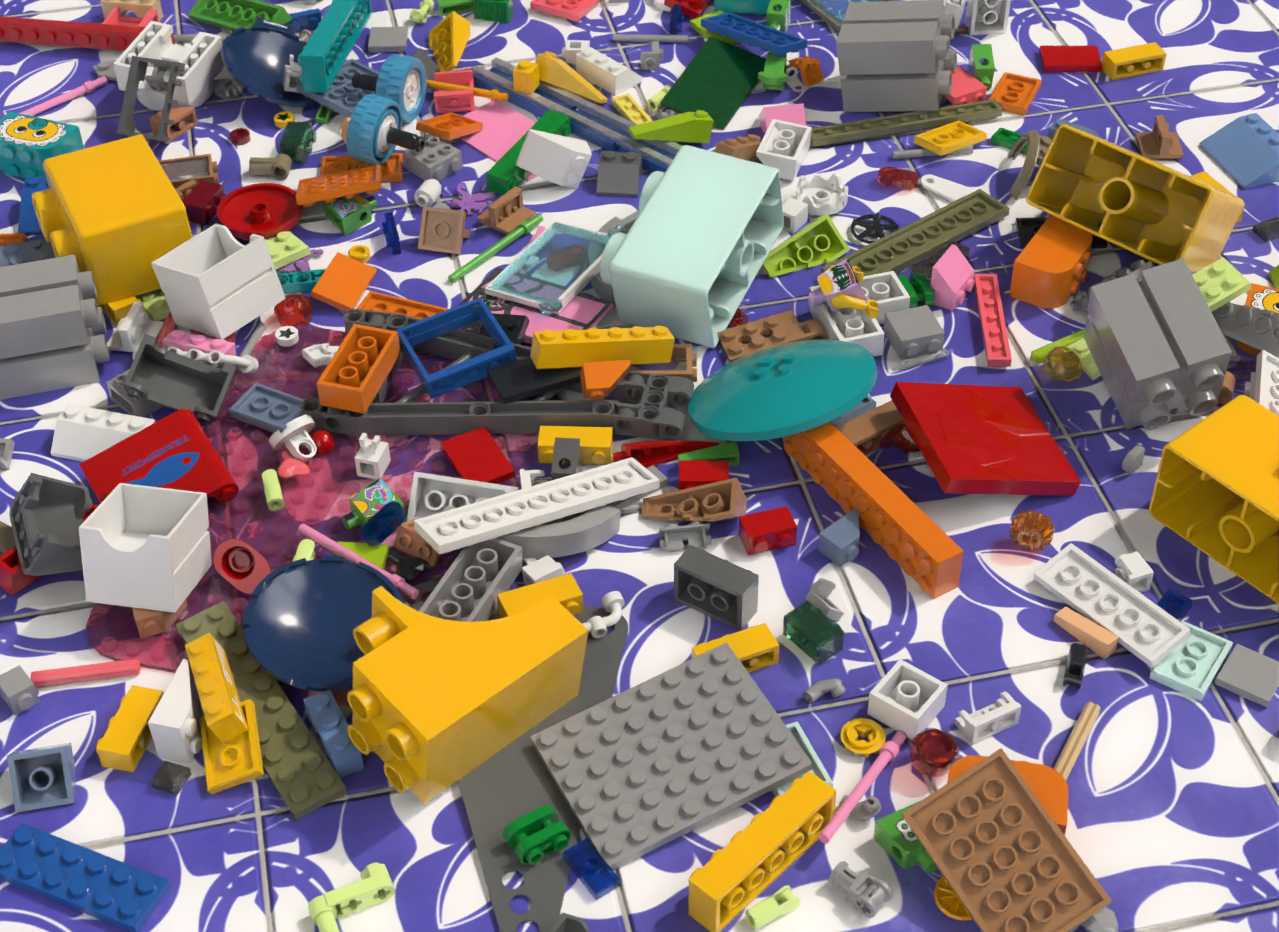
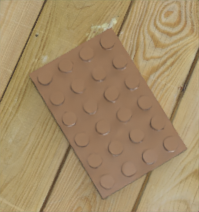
(1005, 852)

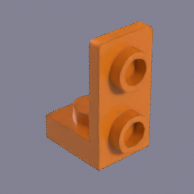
(809, 69)

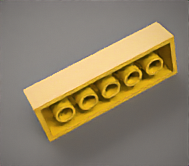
(752, 857)

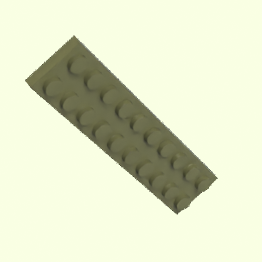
(927, 234)
(287, 747)

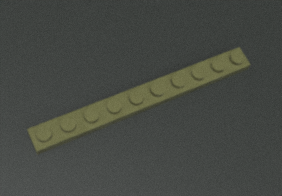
(904, 122)

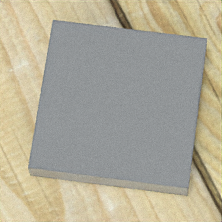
(388, 39)
(1250, 675)

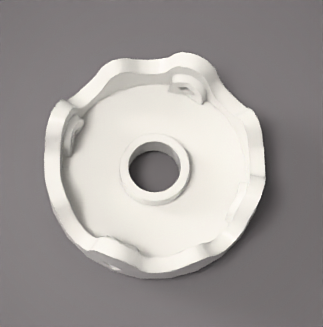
(822, 194)

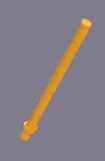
(494, 95)

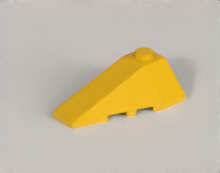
(449, 40)
(562, 75)

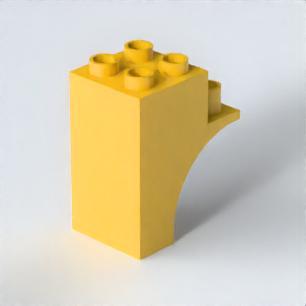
(454, 693)

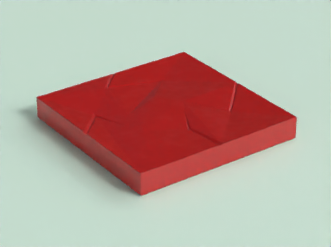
(984, 440)

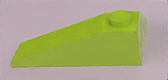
(683, 127)
(809, 247)

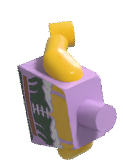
(842, 289)

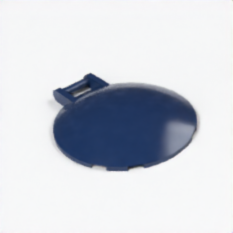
(258, 60)
(306, 617)

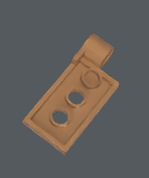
(782, 327)

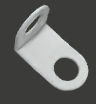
(793, 81)

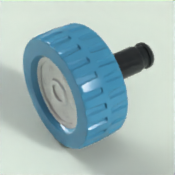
(399, 79)
(377, 130)

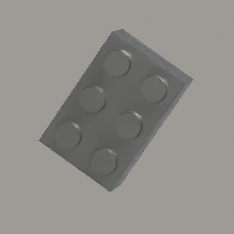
(716, 587)

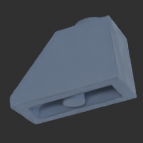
(841, 539)

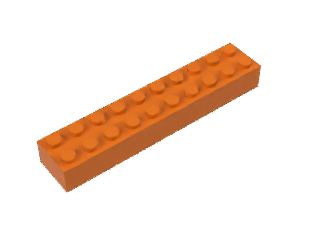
(883, 508)

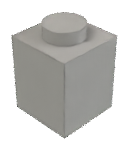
(18, 690)

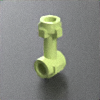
(420, 15)

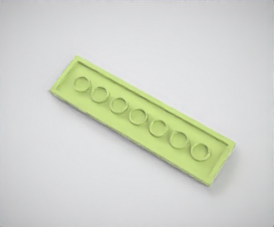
(282, 248)
(1218, 285)

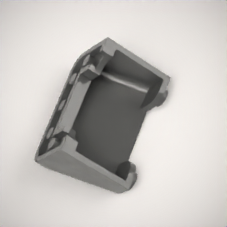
(178, 381)
(47, 523)

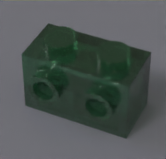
(298, 141)
(813, 632)

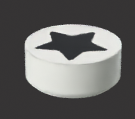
(287, 336)

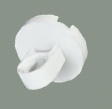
(294, 436)

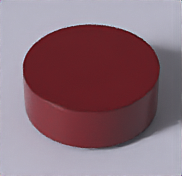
(240, 136)

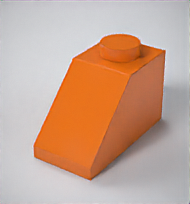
(602, 377)

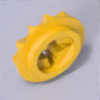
(863, 727)

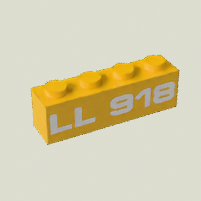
(216, 688)

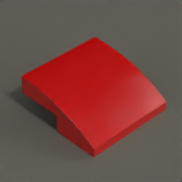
(691, 8)

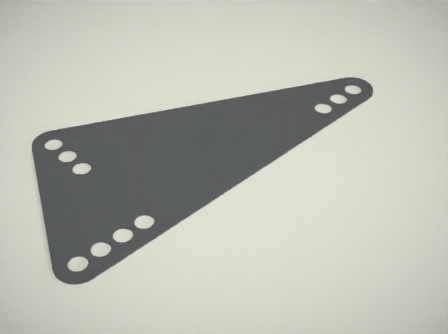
(519, 782)

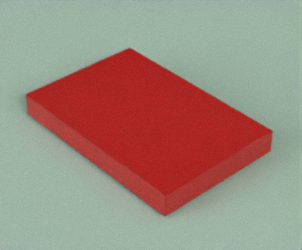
(1070, 58)
(478, 457)

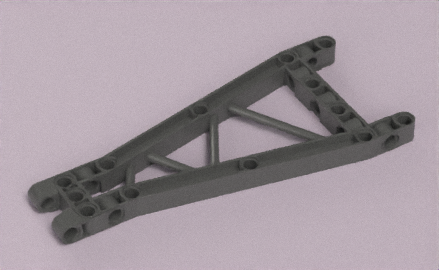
(636, 407)

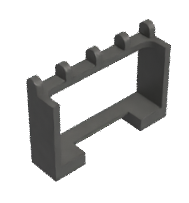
(137, 73)

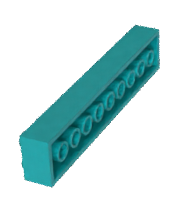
(332, 43)

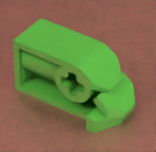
(774, 72)

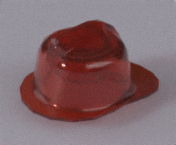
(901, 439)

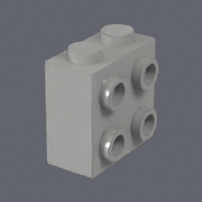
(435, 161)
(913, 331)
(132, 406)

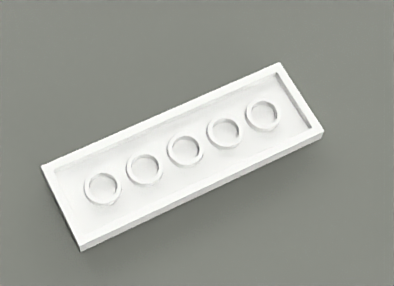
(1112, 604)

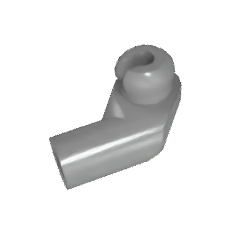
(821, 687)
(865, 809)

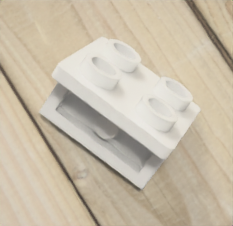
(132, 329)

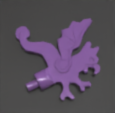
(476, 203)
(301, 264)

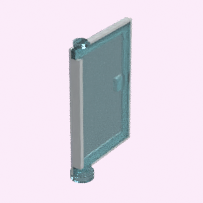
(553, 267)

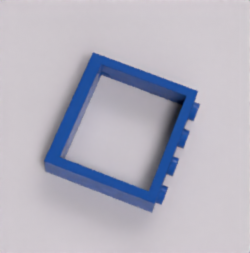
(466, 371)

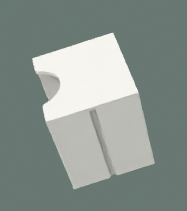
(218, 282)
(145, 547)

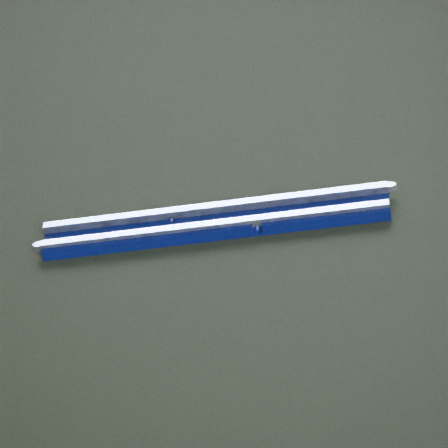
(586, 118)

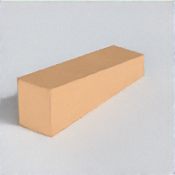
(1089, 633)

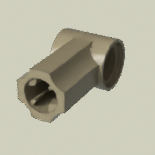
(276, 167)

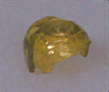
(1062, 364)

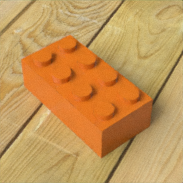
(358, 368)

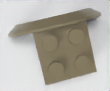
(1036, 152)

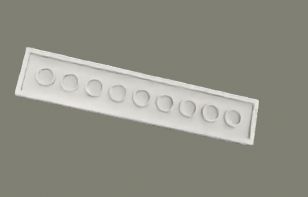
(535, 505)

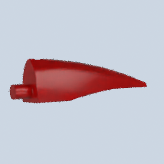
(660, 451)

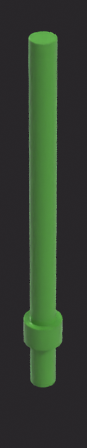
(523, 229)

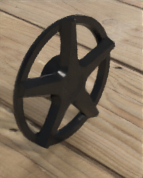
(873, 229)

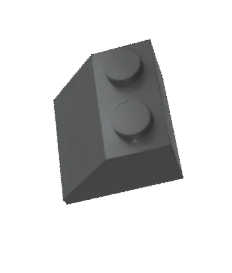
(619, 174)

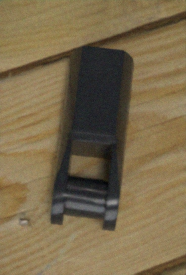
(1075, 665)

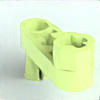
(371, 890)

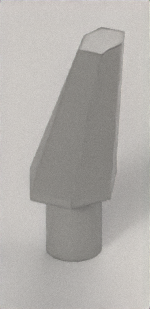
(667, 113)

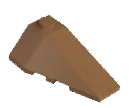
(702, 503)

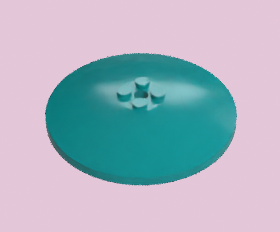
(782, 390)

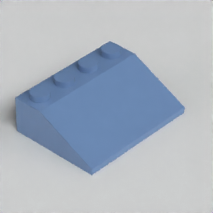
(1246, 151)

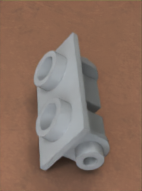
(696, 533)

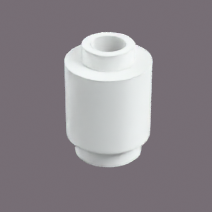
(427, 193)

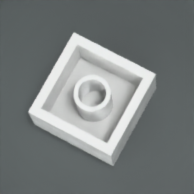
(907, 699)

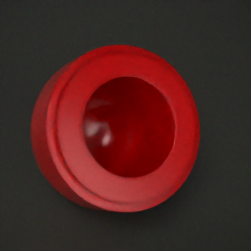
(324, 442)

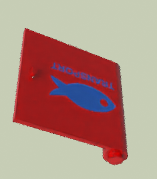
(163, 455)

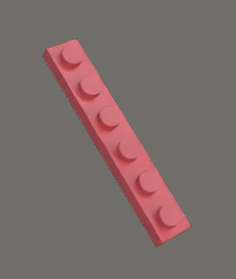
(992, 321)

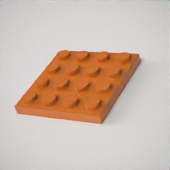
(339, 184)

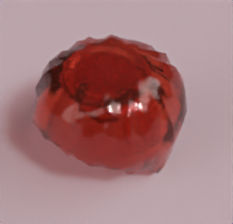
(294, 310)
(933, 752)

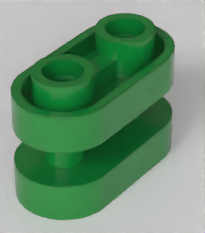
(918, 289)
(536, 835)

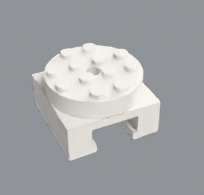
(200, 62)

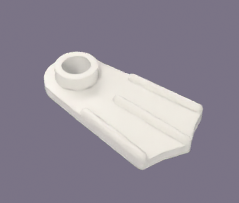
(944, 188)

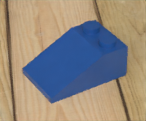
(27, 219)

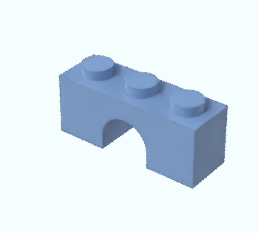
(331, 727)

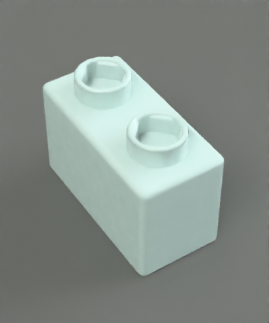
(694, 244)

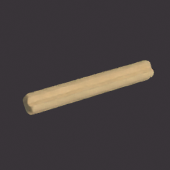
(1077, 739)

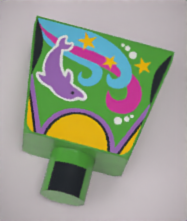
(983, 72)
(350, 213)
(368, 502)

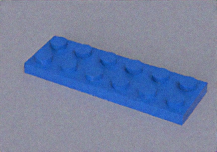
(754, 34)
(81, 878)

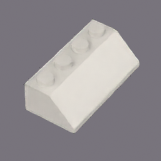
(88, 431)
(434, 492)

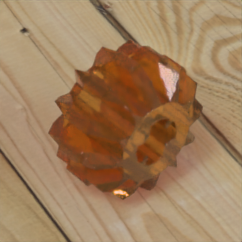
(1032, 530)

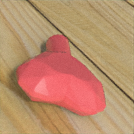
(291, 467)

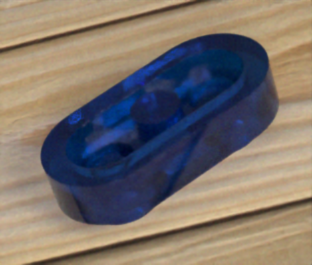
(383, 523)

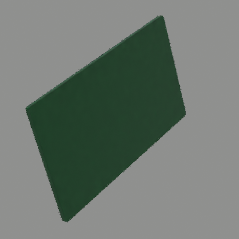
(716, 82)

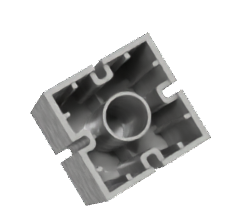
(896, 56)
(49, 327)
(1156, 345)

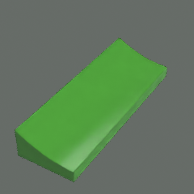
(237, 13)

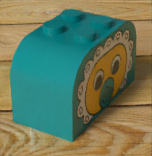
(31, 140)

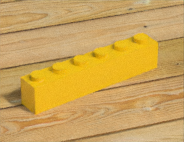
(577, 347)

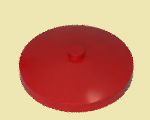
(259, 210)

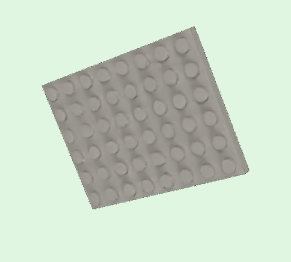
(669, 755)

